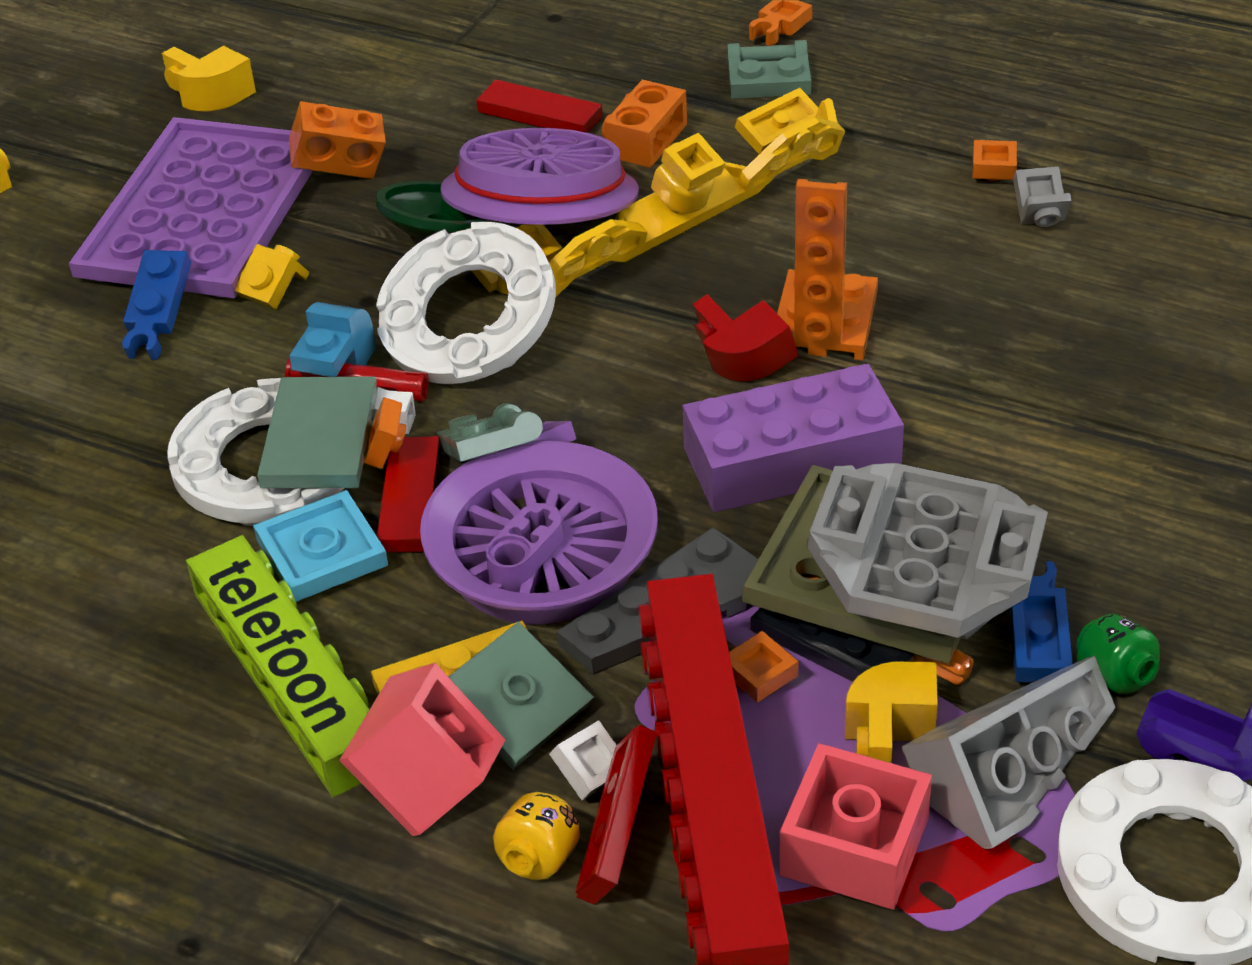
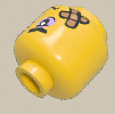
(537, 832)

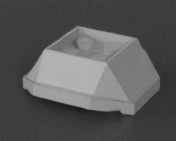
(925, 546)

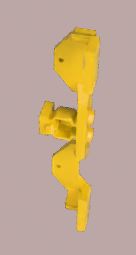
(693, 187)

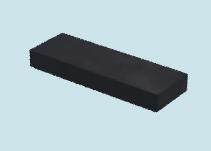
(827, 647)

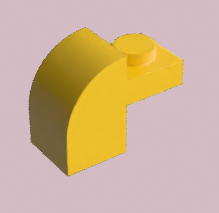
(209, 82)
(891, 705)

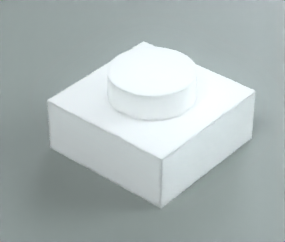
(585, 759)

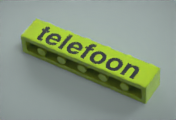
(282, 655)

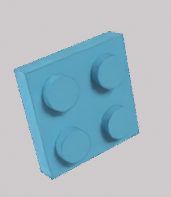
(320, 545)

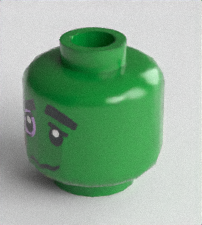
(1123, 650)

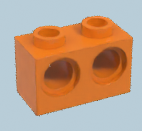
(646, 122)
(336, 140)

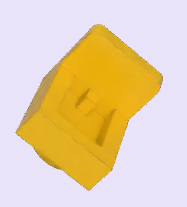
(269, 275)

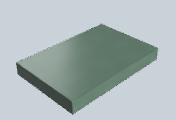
(318, 432)

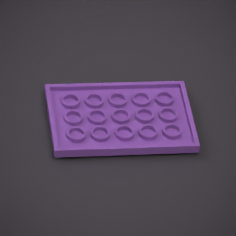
(197, 192)

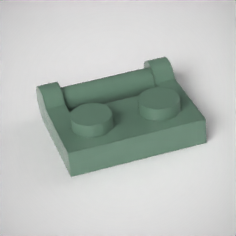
(768, 70)
(504, 429)

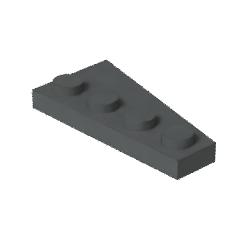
(612, 627)

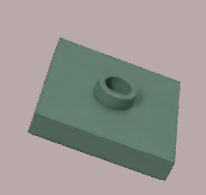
(521, 692)

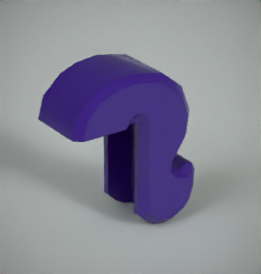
(1197, 730)

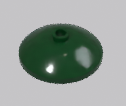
(421, 210)

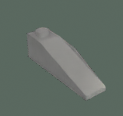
(1008, 753)

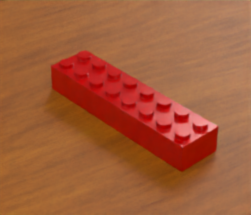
(710, 779)

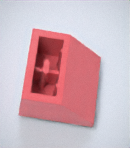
(422, 747)

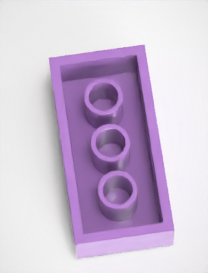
(769, 437)

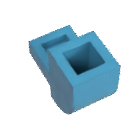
(333, 338)

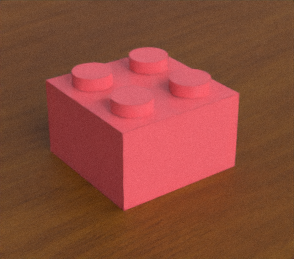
(855, 825)

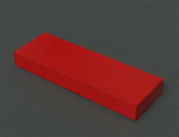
(538, 107)
(407, 488)
(615, 815)

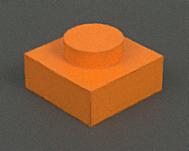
(994, 160)
(385, 433)
(762, 666)

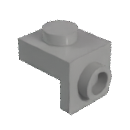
(1041, 196)

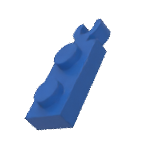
(155, 300)
(1041, 629)

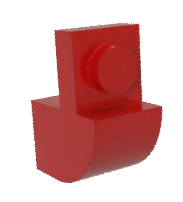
(747, 346)

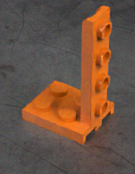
(818, 298)

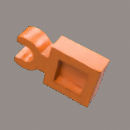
(778, 18)

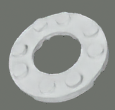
(443, 255)
(197, 466)
(1124, 909)

